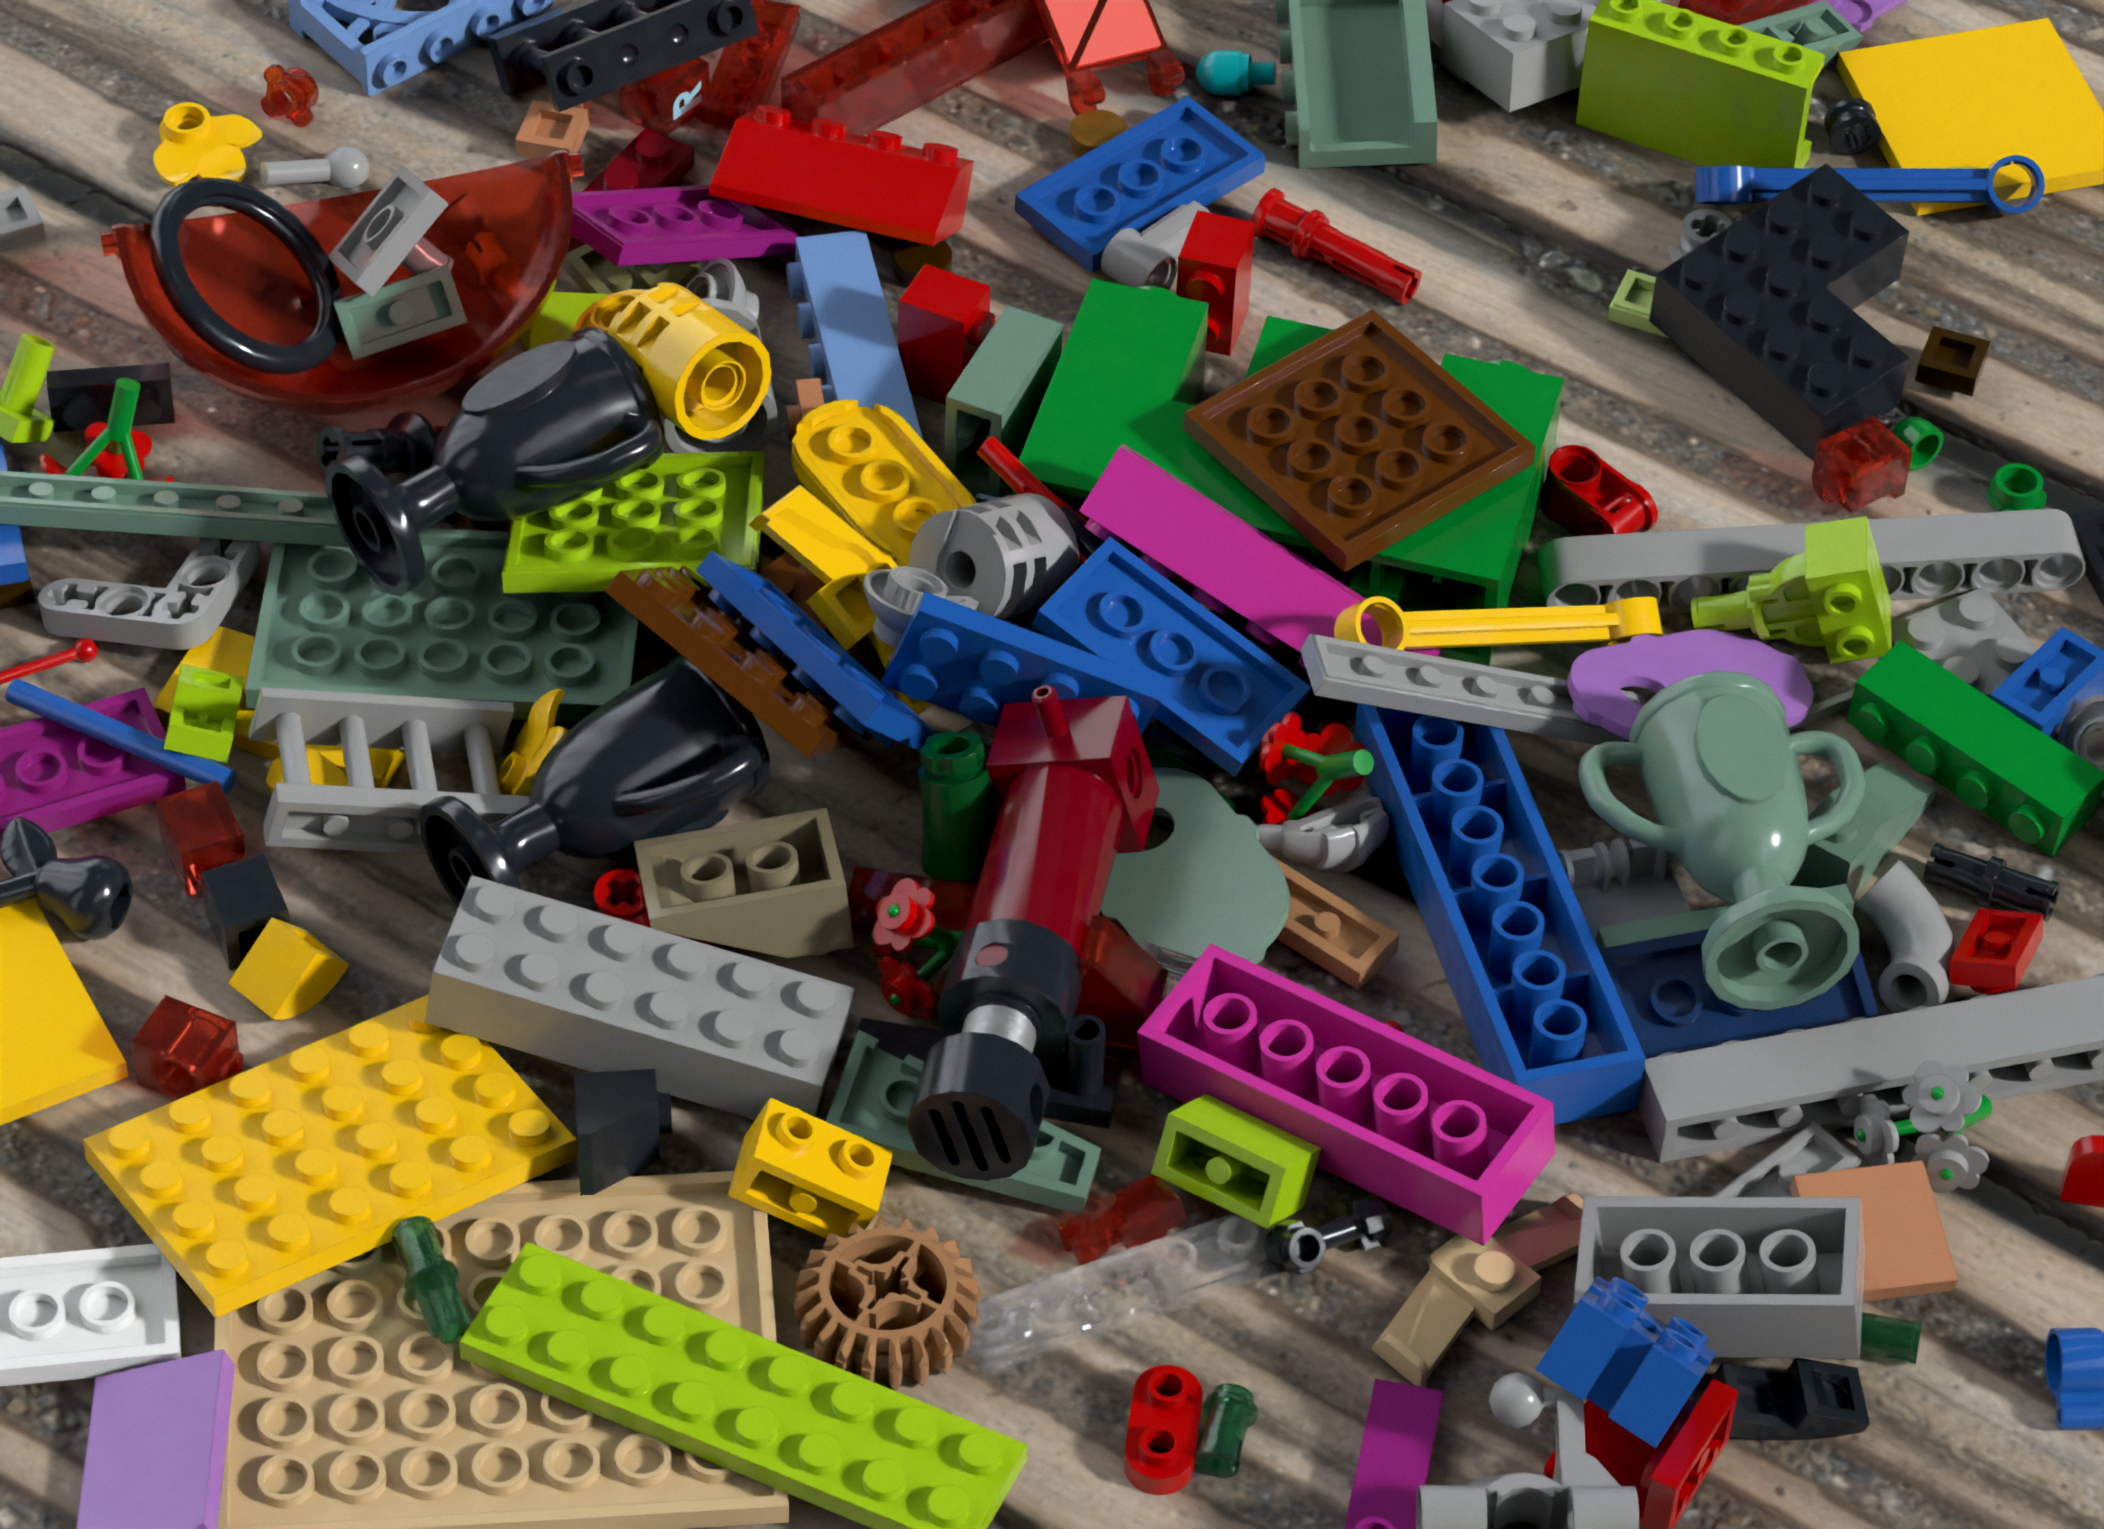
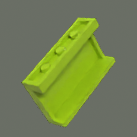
(1696, 86)

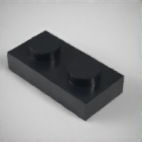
(86, 395)

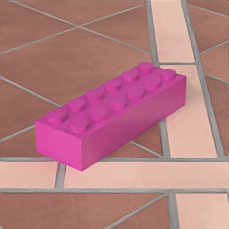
(1368, 1095)

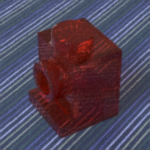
(1850, 472)

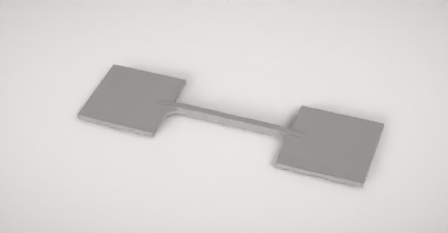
(1964, 636)

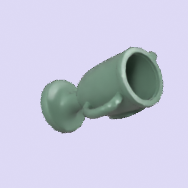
(1739, 824)

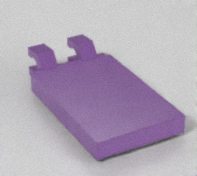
(158, 1445)

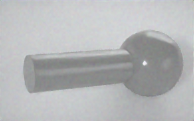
(341, 168)

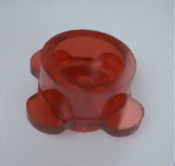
(300, 88)

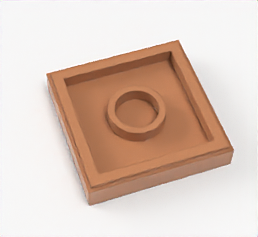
(1900, 1225)

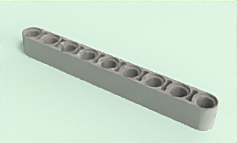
(1917, 557)

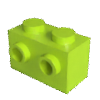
(1236, 1160)

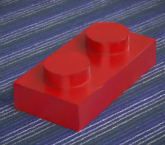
(1996, 950)

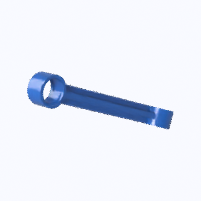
(1882, 185)

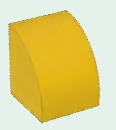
(287, 971)

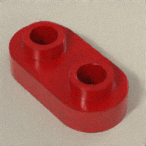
(1163, 1424)

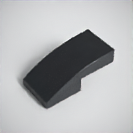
(1800, 1404)

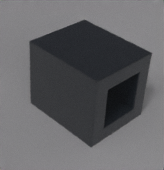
(240, 903)

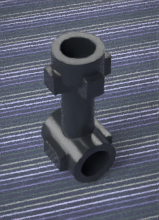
(1304, 1248)

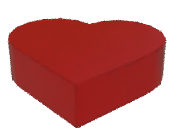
(2084, 1172)

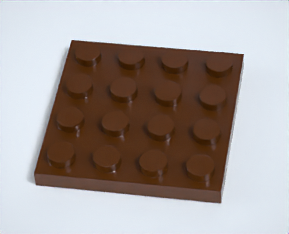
(1358, 439)
(683, 615)

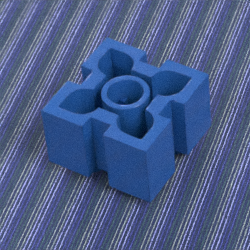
(1627, 1359)

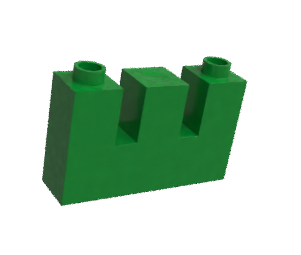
(1141, 365)

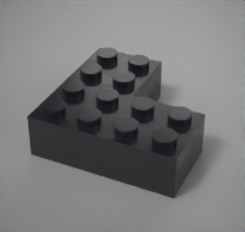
(1776, 303)

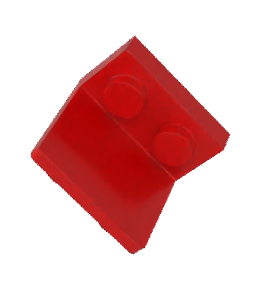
(1674, 1469)

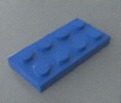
(1139, 180)
(818, 657)
(981, 662)
(1218, 683)

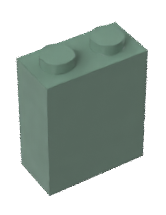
(1000, 395)

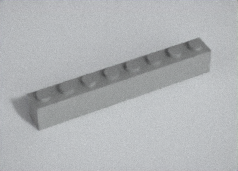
(1785, 1081)

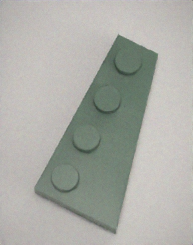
(876, 1102)

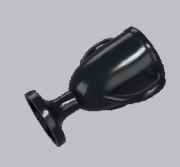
(518, 447)
(633, 770)

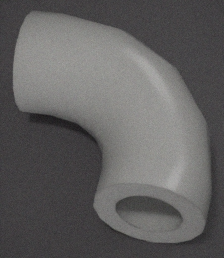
(1915, 937)

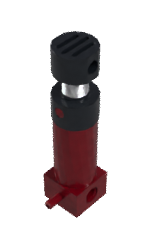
(1070, 800)

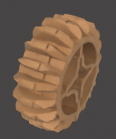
(896, 1324)

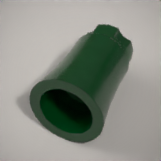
(956, 806)

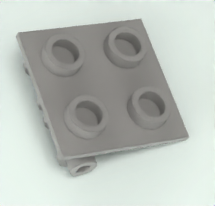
(1622, 883)

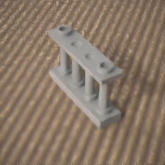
(359, 814)

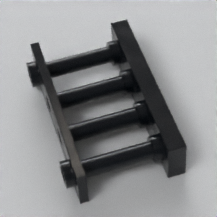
(613, 43)

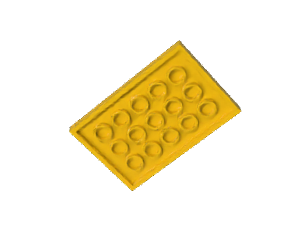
(326, 1153)

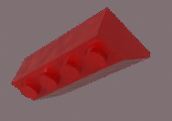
(844, 176)

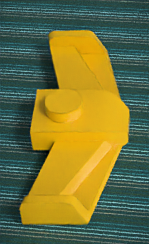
(838, 559)

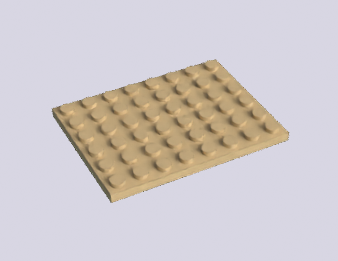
(376, 1425)

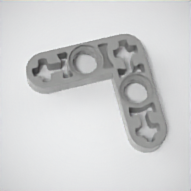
(160, 614)

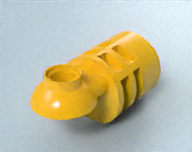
(695, 359)

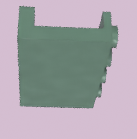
(1357, 82)

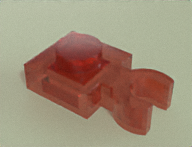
(1126, 1216)

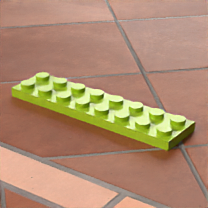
(739, 1399)

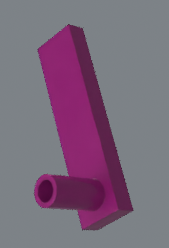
(1394, 1456)

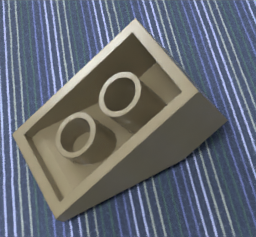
(750, 885)

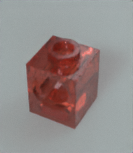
(185, 1049)

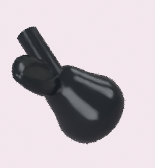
(83, 893)

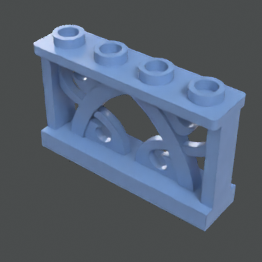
(402, 40)

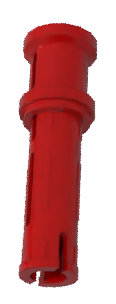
(1313, 237)

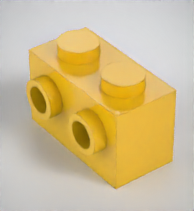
(809, 1171)

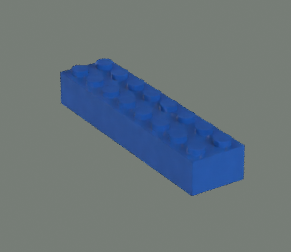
(1502, 912)

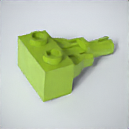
(1814, 598)

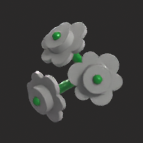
(1938, 1101)

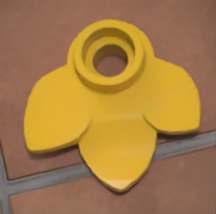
(202, 144)
(531, 745)

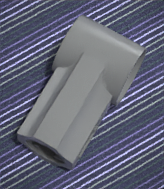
(1153, 254)

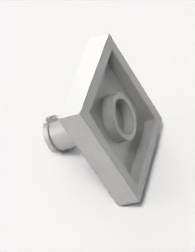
(392, 234)

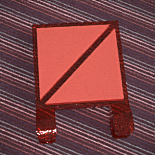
(1105, 35)

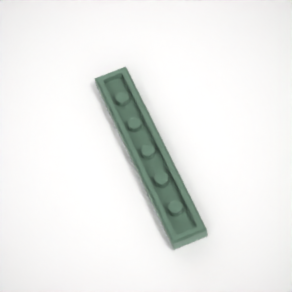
(168, 508)

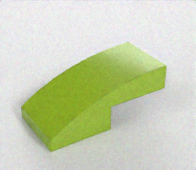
(203, 713)

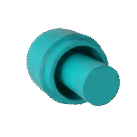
(1233, 73)

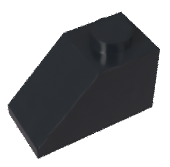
(618, 1125)

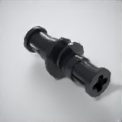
(396, 450)

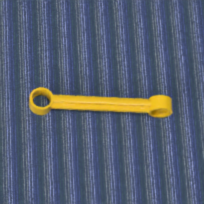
(1604, 623)

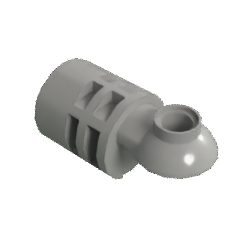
(725, 290)
(985, 556)

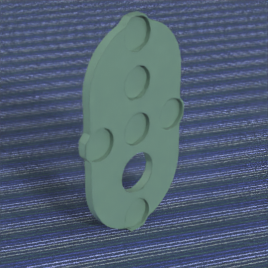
(1203, 882)

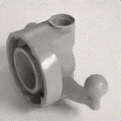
(1577, 1496)

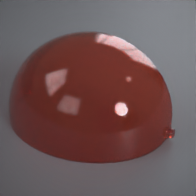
(508, 249)

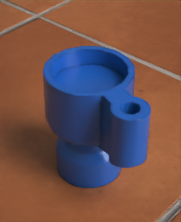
(2076, 1376)

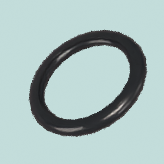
(202, 318)

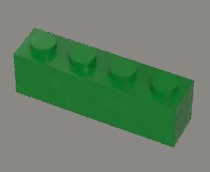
(1975, 748)

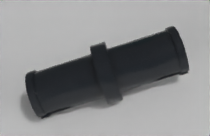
(1991, 882)

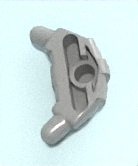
(1333, 837)

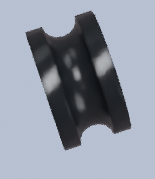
(1848, 113)

